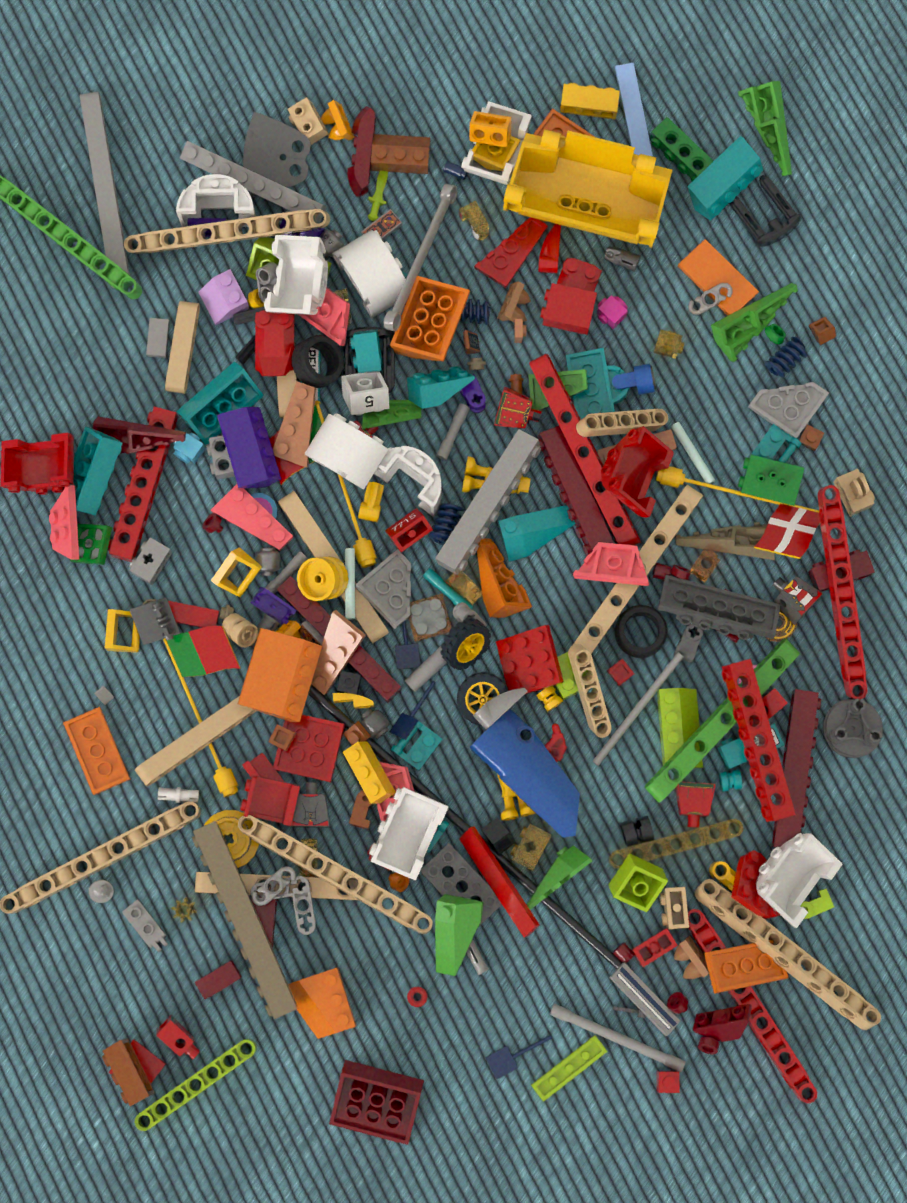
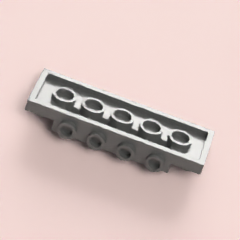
(718, 609)

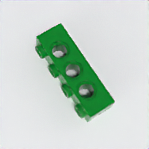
(696, 156)

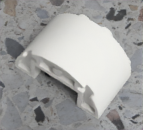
(519, 127)
(214, 192)
(372, 271)
(300, 275)
(346, 450)
(417, 466)
(407, 832)
(793, 873)

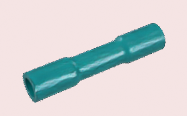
(438, 582)

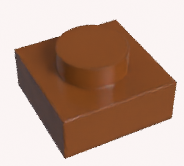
(811, 437)
(356, 733)
(282, 737)

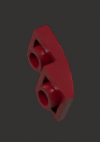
(218, 979)

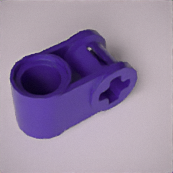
(474, 392)

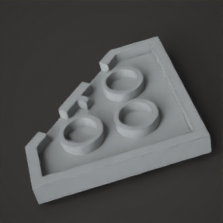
(789, 406)
(389, 588)

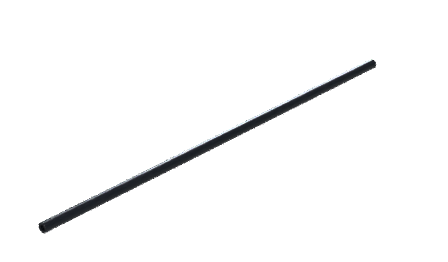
(464, 826)

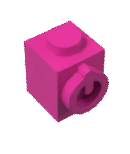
(612, 311)

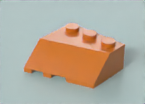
(323, 1003)

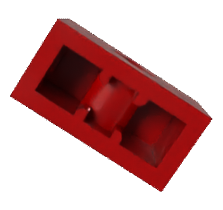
(654, 947)

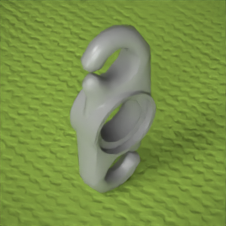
(718, 297)
(282, 882)

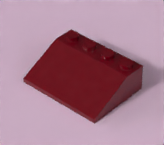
(376, 1102)

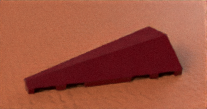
(137, 436)

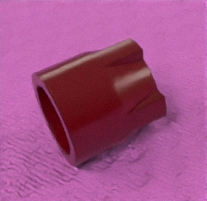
(660, 571)
(623, 953)

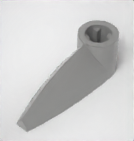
(497, 707)

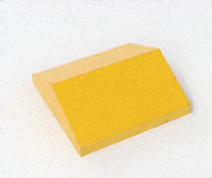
(493, 156)

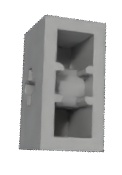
(150, 571)

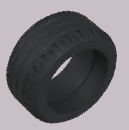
(333, 357)
(646, 611)

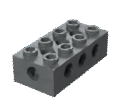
(462, 872)

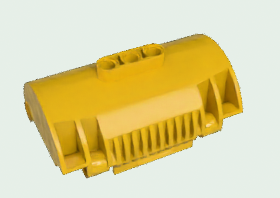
(588, 186)

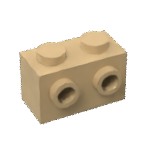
(307, 120)
(675, 908)

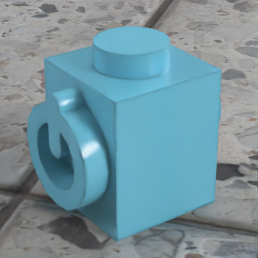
(190, 449)

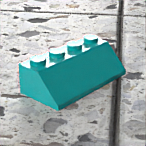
(725, 178)
(225, 393)
(93, 467)

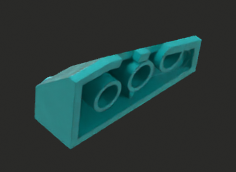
(533, 530)

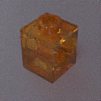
(703, 573)

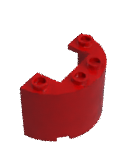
(38, 465)
(631, 469)

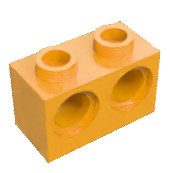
(490, 129)

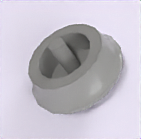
(101, 891)

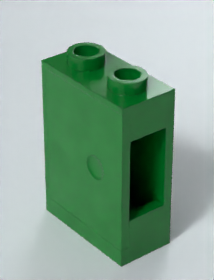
(771, 479)

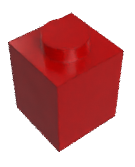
(667, 1081)

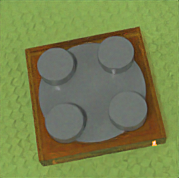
(429, 618)

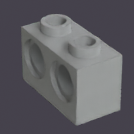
(219, 458)

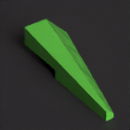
(767, 110)
(741, 326)

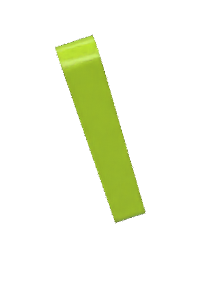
(188, 1091)

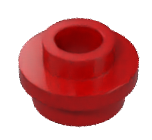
(414, 1003)

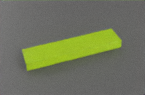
(569, 1068)

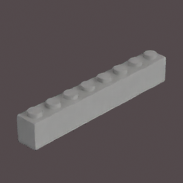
(250, 180)
(488, 502)

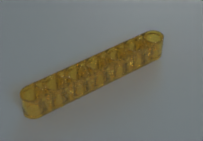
(684, 839)

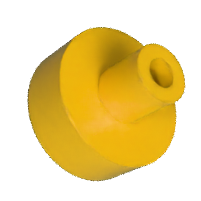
(254, 300)

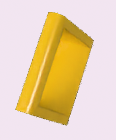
(227, 567)
(111, 632)

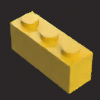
(589, 101)
(369, 772)

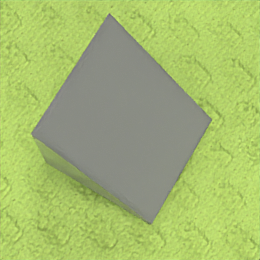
(104, 695)

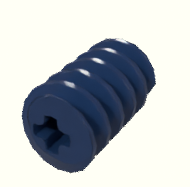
(476, 311)
(786, 357)
(445, 522)

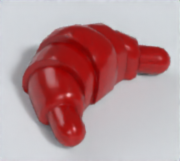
(557, 743)

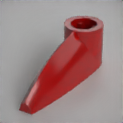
(550, 251)

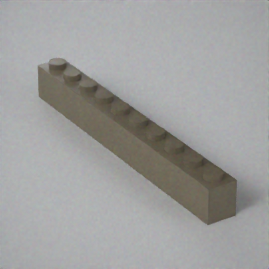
(245, 920)

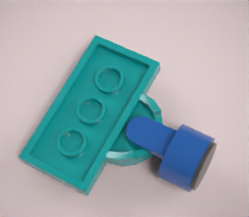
(606, 383)

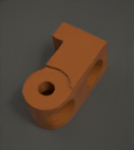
(360, 811)

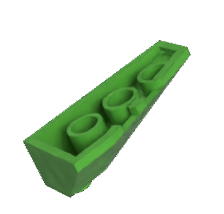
(561, 870)
(454, 930)

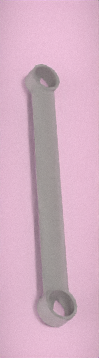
(393, 318)

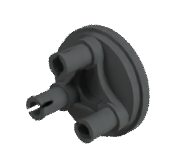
(852, 728)

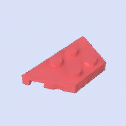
(331, 317)
(64, 524)
(613, 564)
(399, 778)

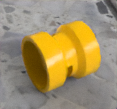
(553, 701)

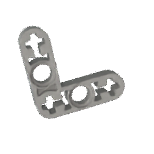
(297, 896)

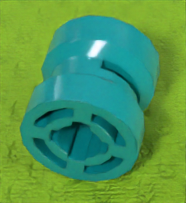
(730, 780)

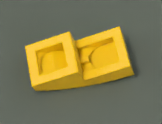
(358, 701)

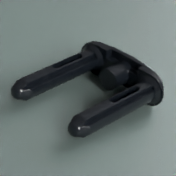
(778, 230)
(388, 371)

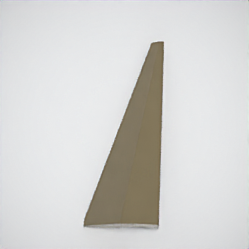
(729, 540)

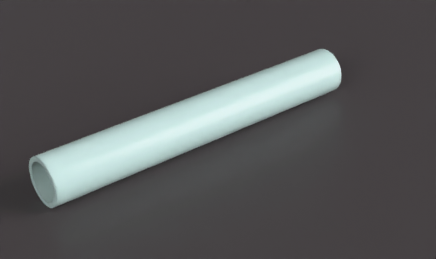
(693, 453)
(350, 590)

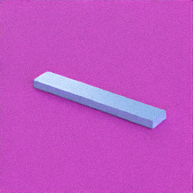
(633, 109)

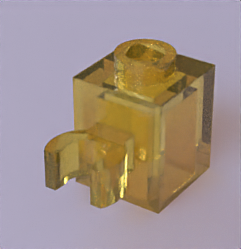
(669, 344)

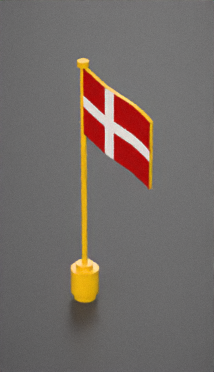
(787, 530)

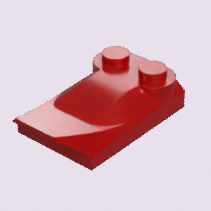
(579, 275)
(274, 343)

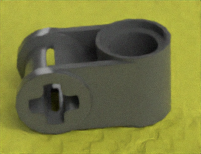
(687, 645)

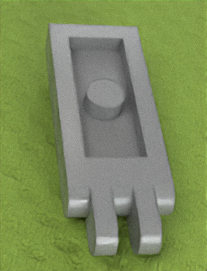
(145, 925)

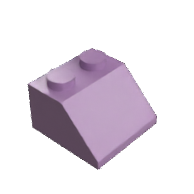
(223, 297)

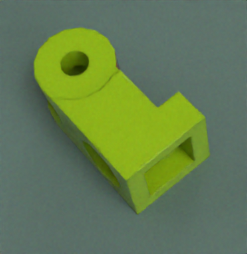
(819, 904)

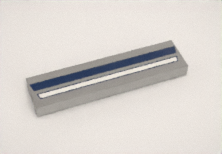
(644, 999)

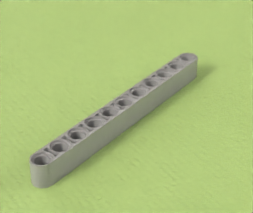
(104, 179)

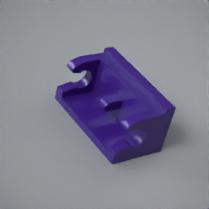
(273, 606)

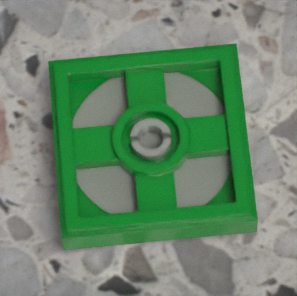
(93, 543)

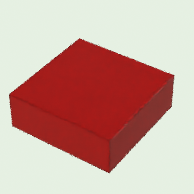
(620, 672)

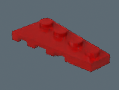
(510, 255)

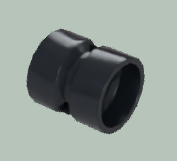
(637, 831)

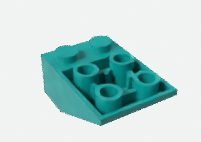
(437, 386)

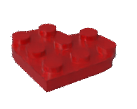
(745, 883)

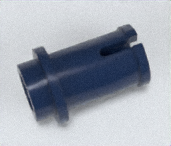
(455, 170)

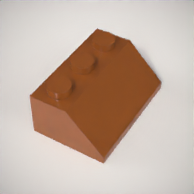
(400, 154)
(127, 1072)

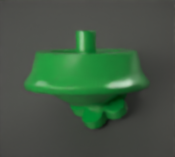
(775, 333)

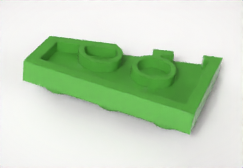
(574, 382)
(398, 411)

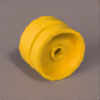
(322, 578)

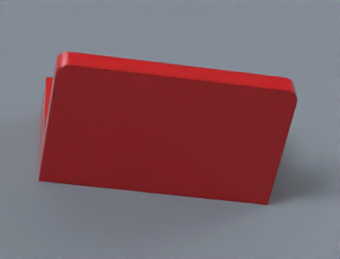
(261, 767)

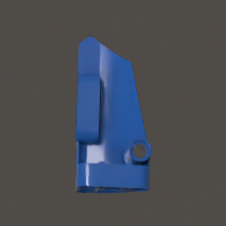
(530, 772)

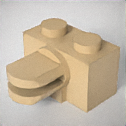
(854, 492)

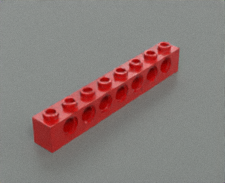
(129, 550)
(761, 729)

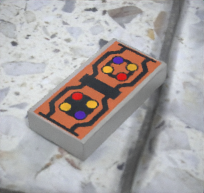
(384, 224)
(310, 634)

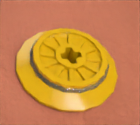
(243, 847)

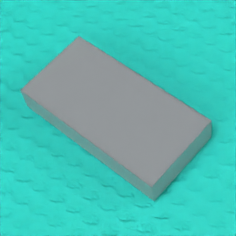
(157, 337)

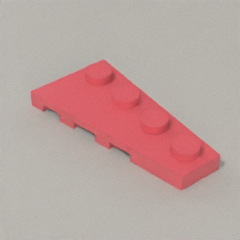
(245, 512)

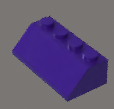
(249, 447)

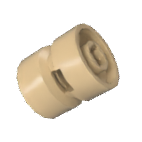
(240, 630)

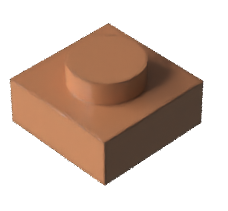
(519, 330)

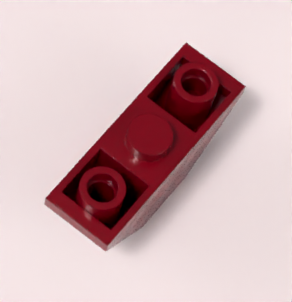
(724, 1023)

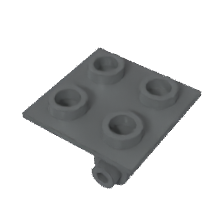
(155, 621)

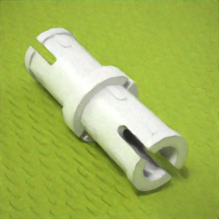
(178, 794)

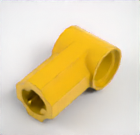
(370, 507)
(727, 877)

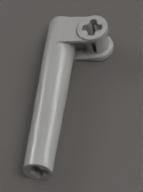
(435, 661)

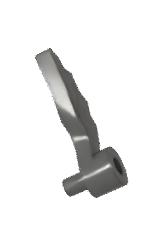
(640, 1013)

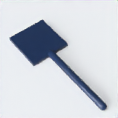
(408, 654)
(406, 723)
(503, 1062)

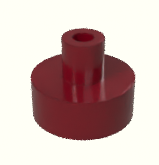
(212, 523)
(680, 572)
(677, 1003)
(708, 1045)

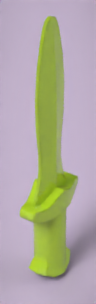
(377, 199)

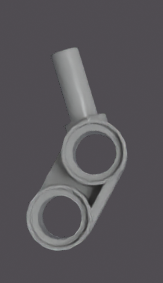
(266, 279)

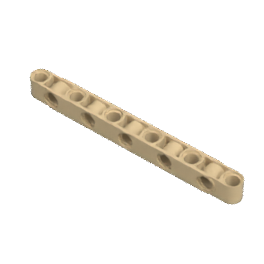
(226, 231)
(649, 553)
(100, 858)
(335, 874)
(788, 955)

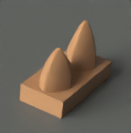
(514, 296)
(689, 950)

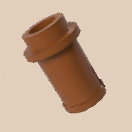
(516, 382)

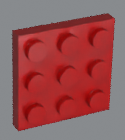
(530, 660)
(312, 749)

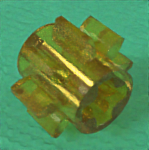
(178, 909)

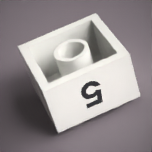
(365, 392)

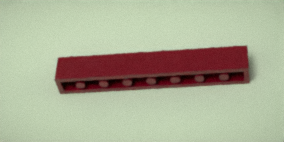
(573, 489)
(360, 660)
(797, 761)

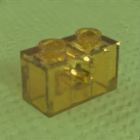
(530, 859)

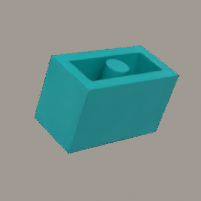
(367, 351)

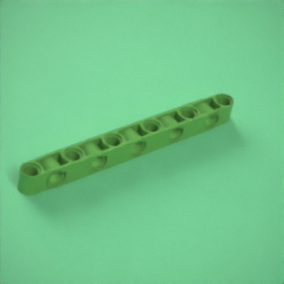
(66, 237)
(713, 729)

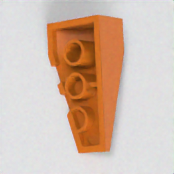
(499, 589)

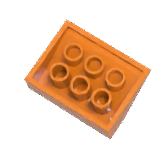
(429, 320)
(279, 675)

